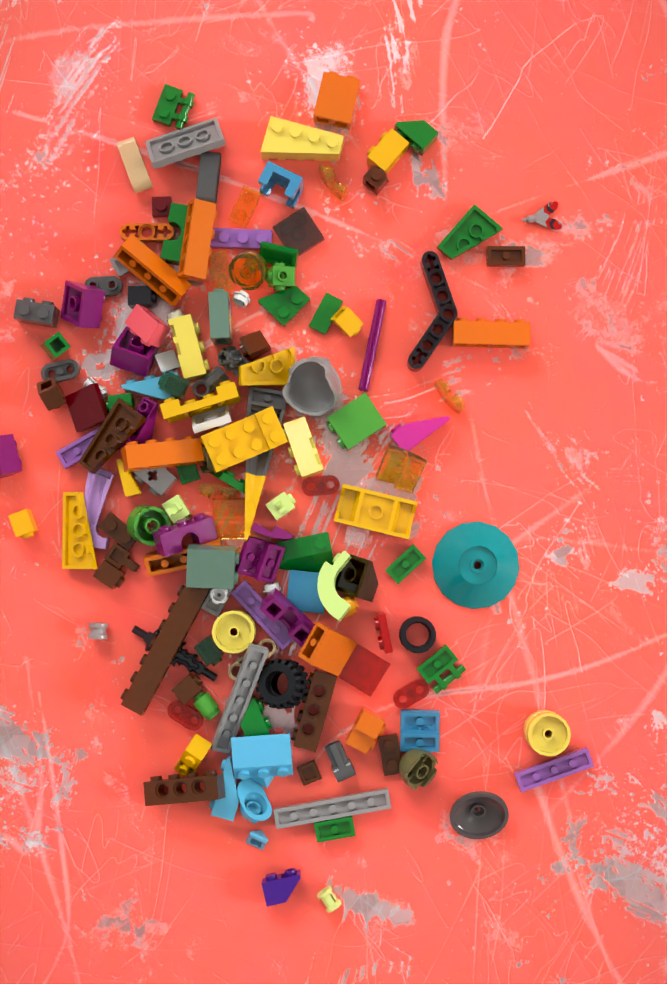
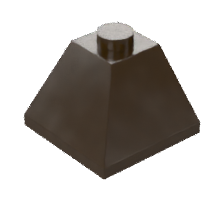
(358, 579)

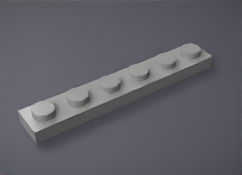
(239, 697)
(332, 808)

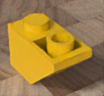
(192, 755)

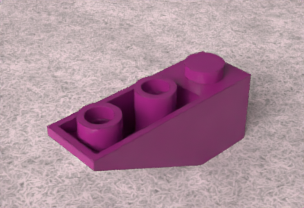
(145, 432)

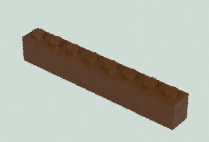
(163, 649)

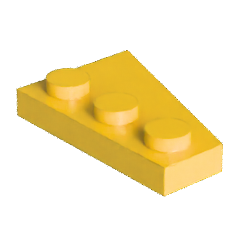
(268, 370)

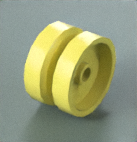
(230, 642)
(558, 730)

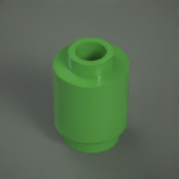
(206, 705)

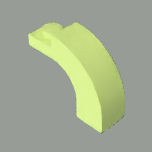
(326, 586)

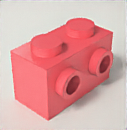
(147, 326)

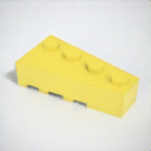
(299, 142)

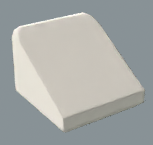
(167, 361)

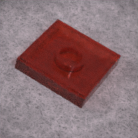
(364, 670)

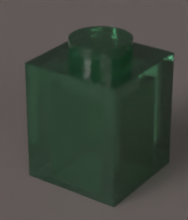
(173, 385)
(209, 651)

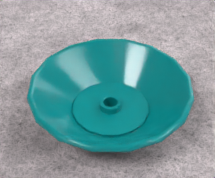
(455, 567)

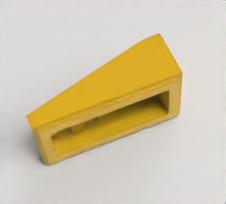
(129, 483)

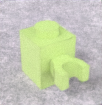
(281, 505)
(176, 509)

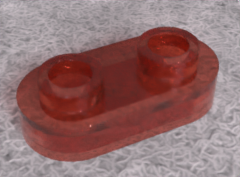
(320, 485)
(411, 694)
(185, 715)

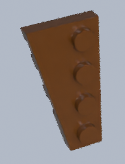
(112, 434)

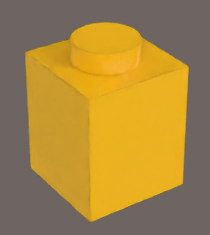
(347, 321)
(23, 524)

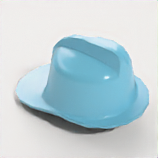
(253, 801)

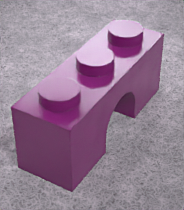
(169, 537)
(278, 607)

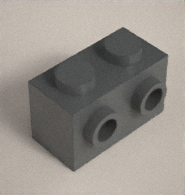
(35, 313)

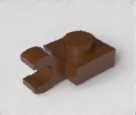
(120, 557)

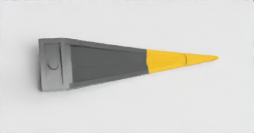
(257, 466)

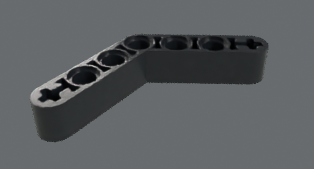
(440, 306)

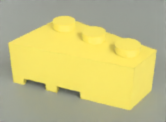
(189, 347)
(302, 448)

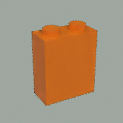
(336, 100)
(327, 649)

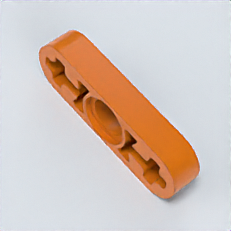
(161, 228)

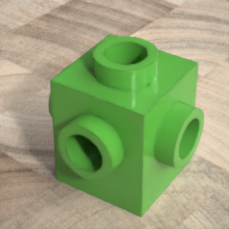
(280, 277)

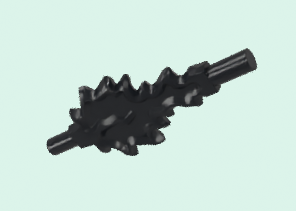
(181, 657)

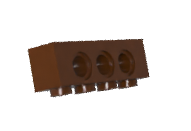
(310, 741)
(155, 793)

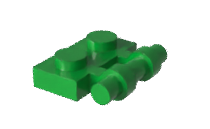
(168, 104)
(437, 664)

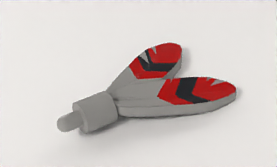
(542, 219)

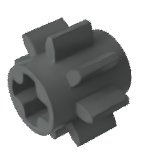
(229, 358)

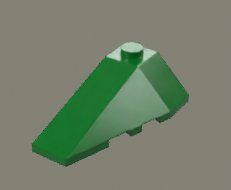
(306, 553)

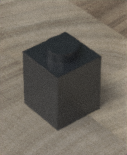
(142, 296)

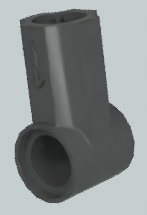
(210, 381)
(341, 764)

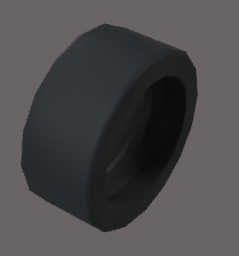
(417, 649)

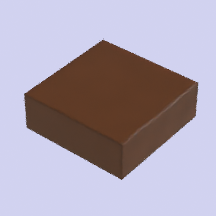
(309, 772)

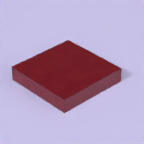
(87, 407)

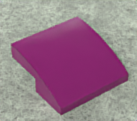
(277, 533)
(260, 559)

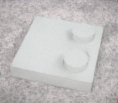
(215, 418)

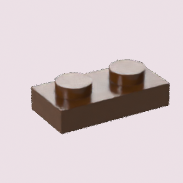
(505, 256)
(117, 530)
(389, 753)

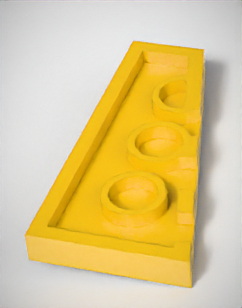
(76, 535)

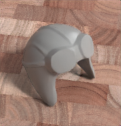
(312, 386)

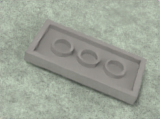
(185, 143)

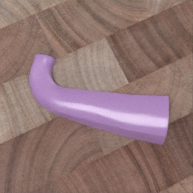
(95, 496)

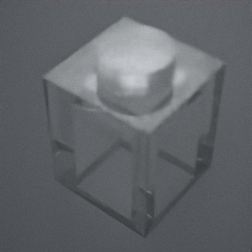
(357, 537)

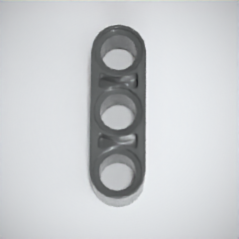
(208, 176)

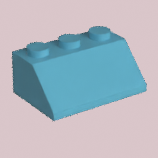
(262, 756)

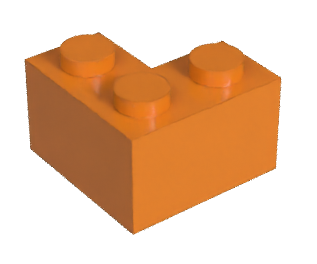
(366, 730)

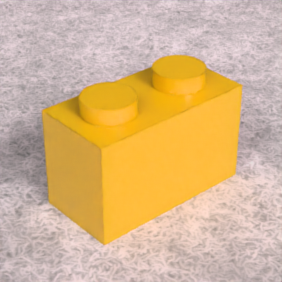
(388, 150)

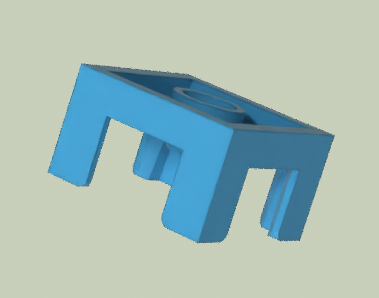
(284, 178)

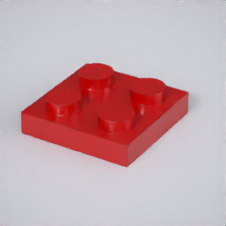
(384, 640)

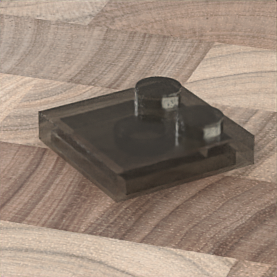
(298, 232)

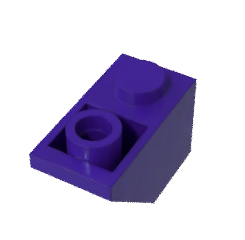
(279, 887)

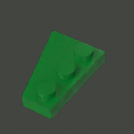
(468, 233)

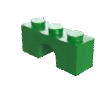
(172, 248)

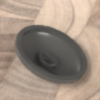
(479, 815)

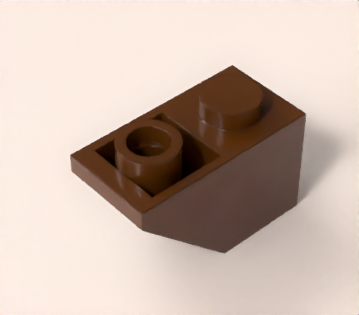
(254, 345)

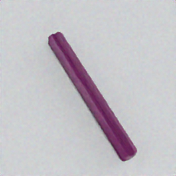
(372, 345)

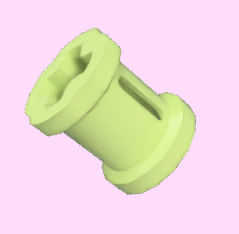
(329, 899)

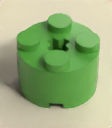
(139, 519)

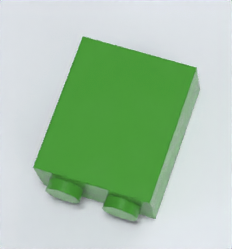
(355, 422)

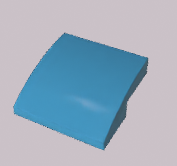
(304, 591)
(419, 730)

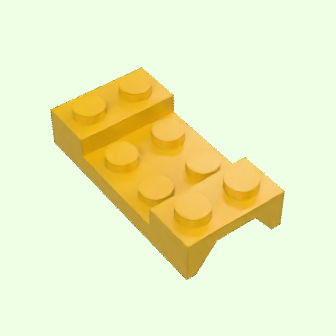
(174, 410)
(244, 439)
(375, 511)

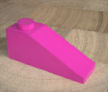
(415, 432)

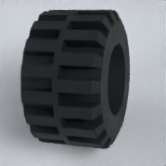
(296, 684)

